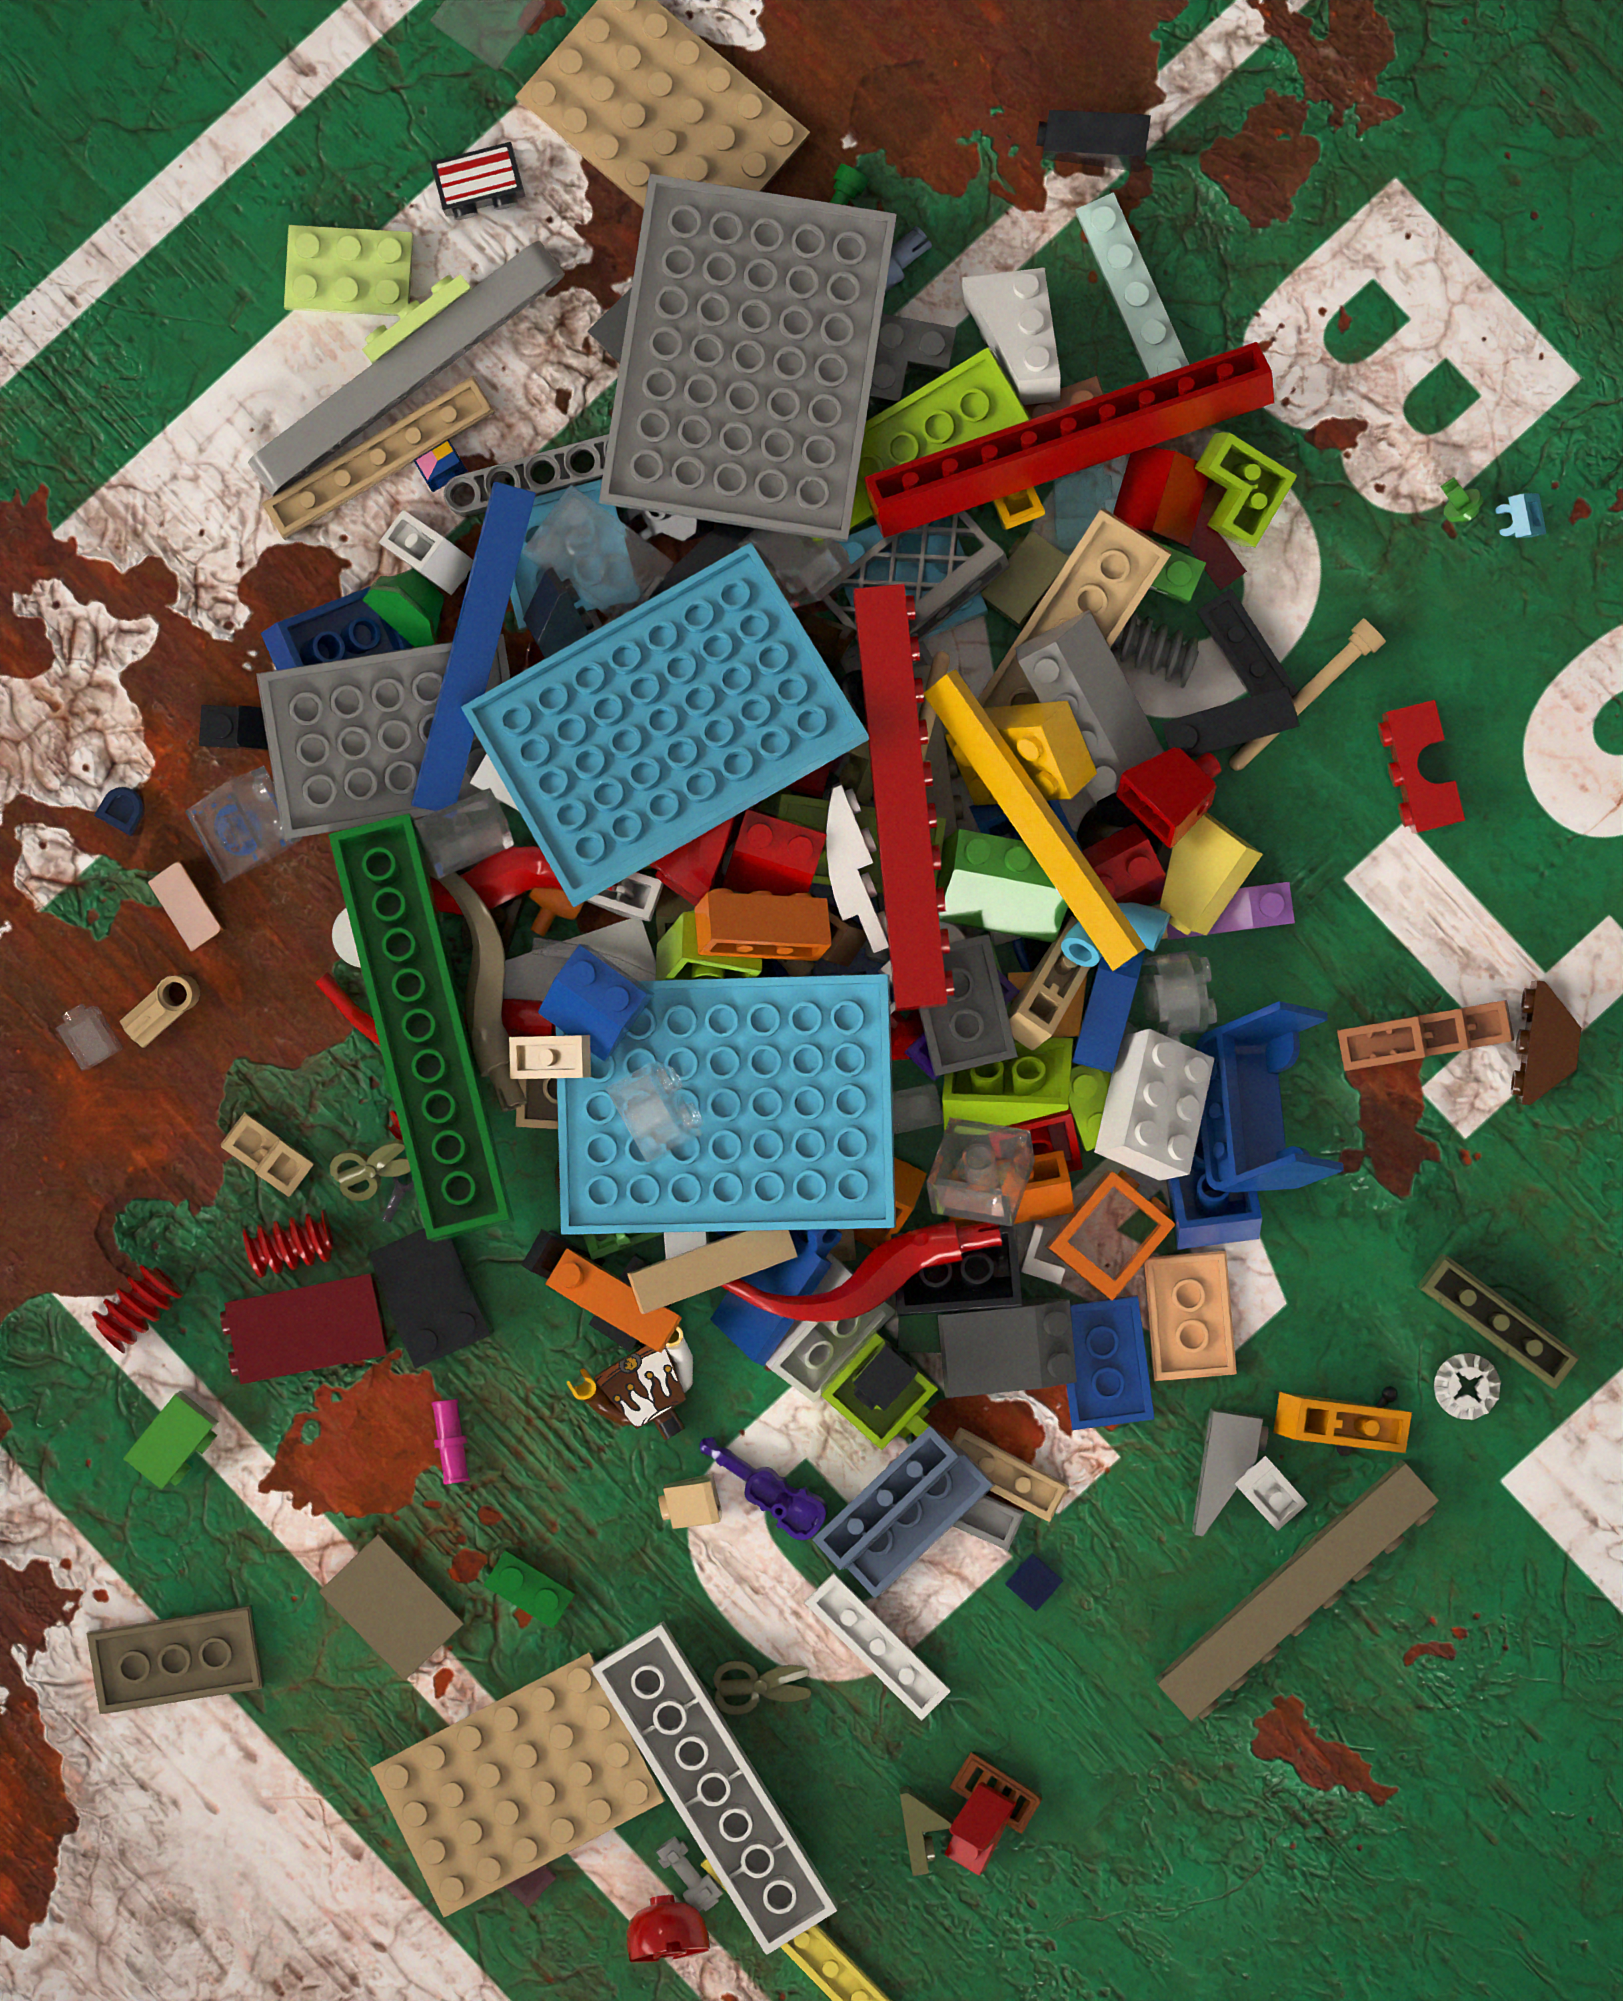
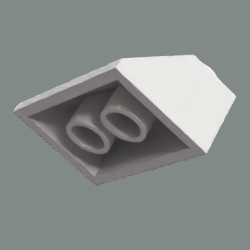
(818, 1350)

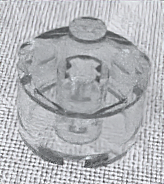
(1177, 993)

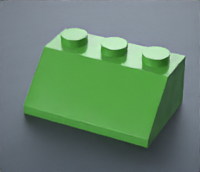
(998, 887)

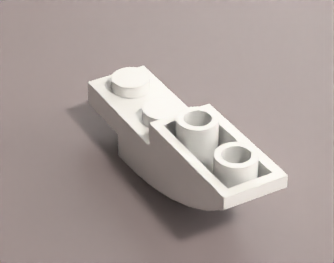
(847, 852)

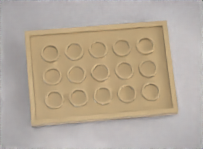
(656, 99)
(516, 1785)

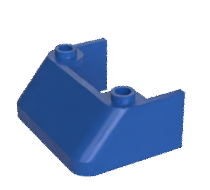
(1244, 1107)

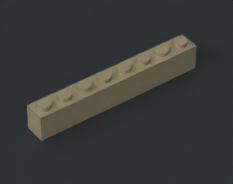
(1297, 1590)

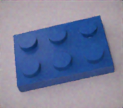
(1109, 1365)

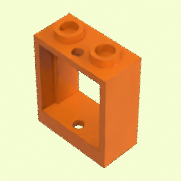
(1083, 1266)

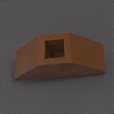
(1546, 1045)

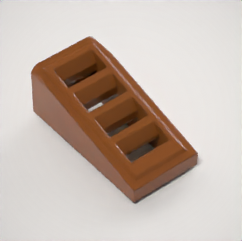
(1033, 1797)

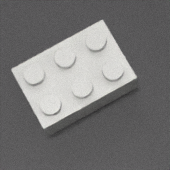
(1154, 1105)

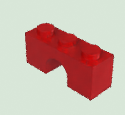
(1425, 803)

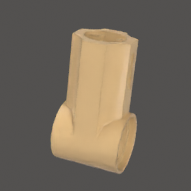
(158, 1010)

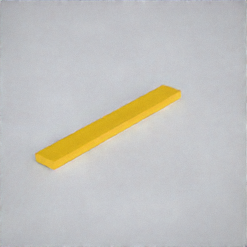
(1034, 820)

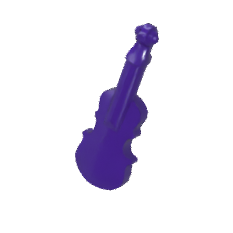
(797, 1510)

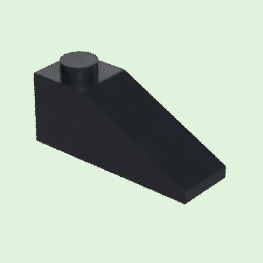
(1232, 723)

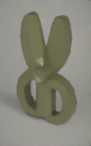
(369, 1168)
(768, 1685)

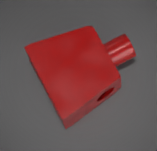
(1170, 792)

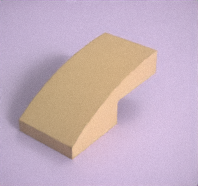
(267, 1154)

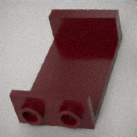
(305, 1328)

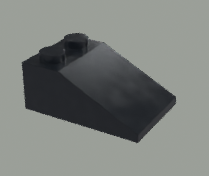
(430, 1296)

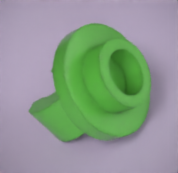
(1462, 504)

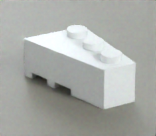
(1018, 327)

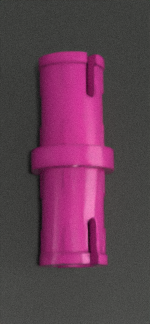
(450, 1441)

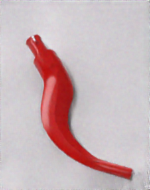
(503, 878)
(518, 1015)
(878, 1275)

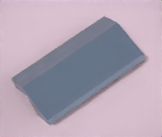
(904, 1511)

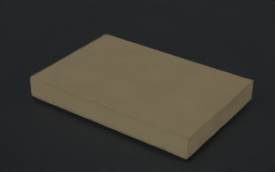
(391, 1607)

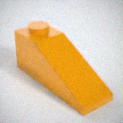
(1341, 1422)

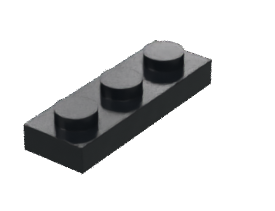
(1243, 645)

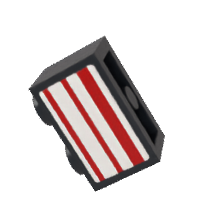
(478, 181)

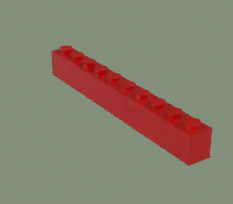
(1070, 439)
(900, 797)

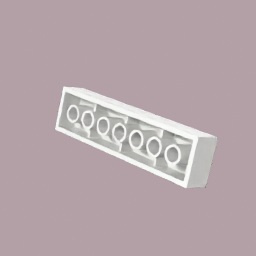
(714, 1787)

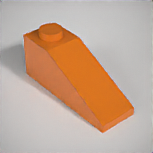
(611, 1300)

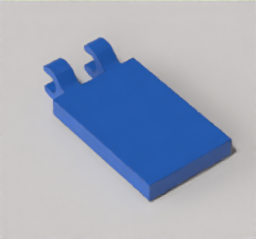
(757, 1330)

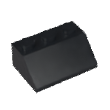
(981, 1281)

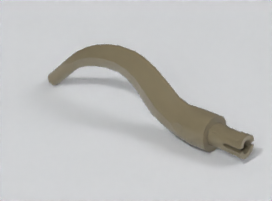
(485, 992)

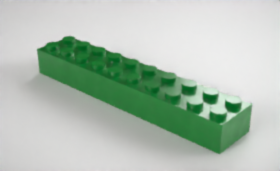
(421, 1028)

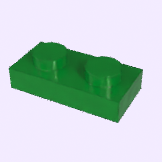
(529, 1588)

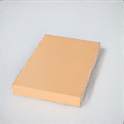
(1189, 1315)

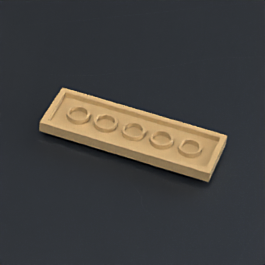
(1103, 575)

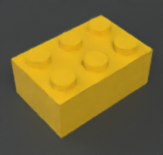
(1045, 744)

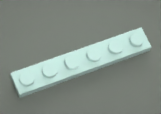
(1131, 286)

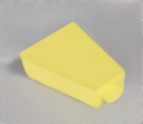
(1205, 874)

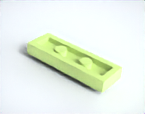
(414, 317)

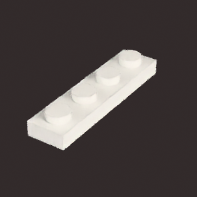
(877, 1646)

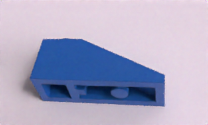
(1107, 1013)

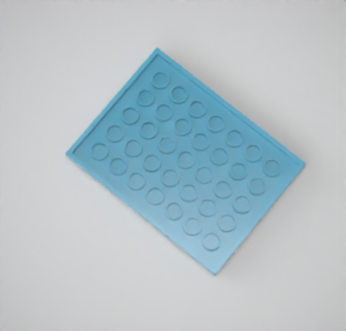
(664, 724)
(788, 1101)

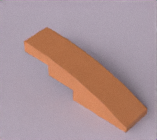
(1425, 1035)

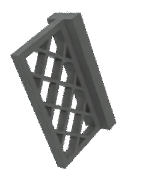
(943, 597)

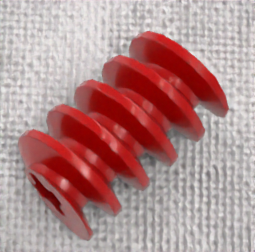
(289, 1245)
(136, 1306)

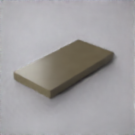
(175, 1659)

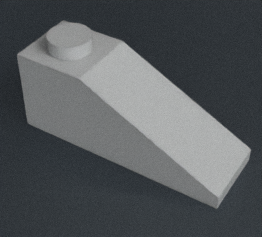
(1228, 1453)

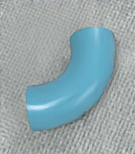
(1146, 920)

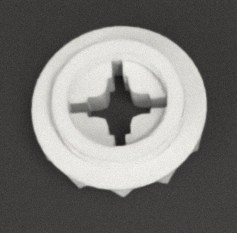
(1447, 1384)

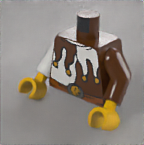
(642, 1387)

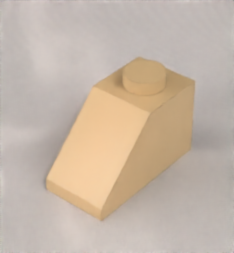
(691, 1502)

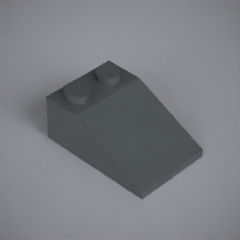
(1007, 1348)

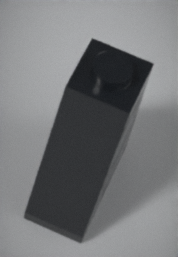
(1095, 138)

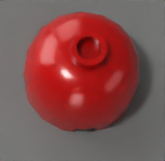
(666, 1931)

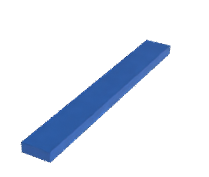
(473, 645)

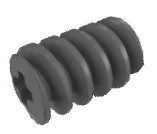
(1157, 648)

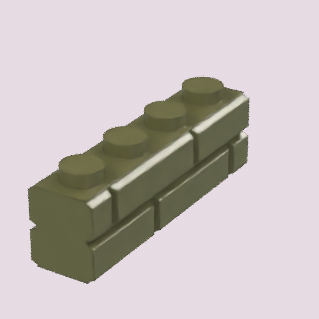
(1498, 1321)

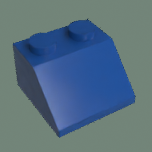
(594, 1000)

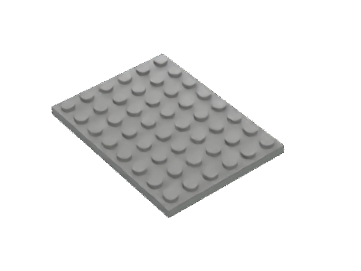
(747, 358)

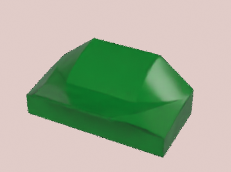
(408, 606)

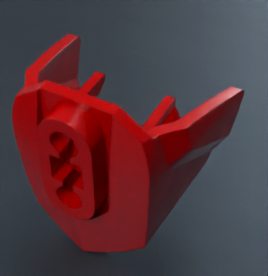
(697, 864)

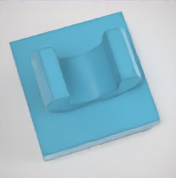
(1526, 516)

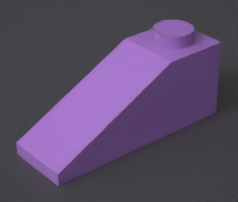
(1250, 909)

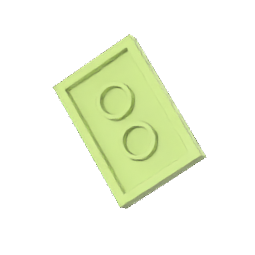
(348, 270)

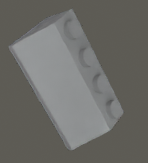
(1079, 667)

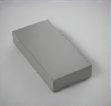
(992, 1521)

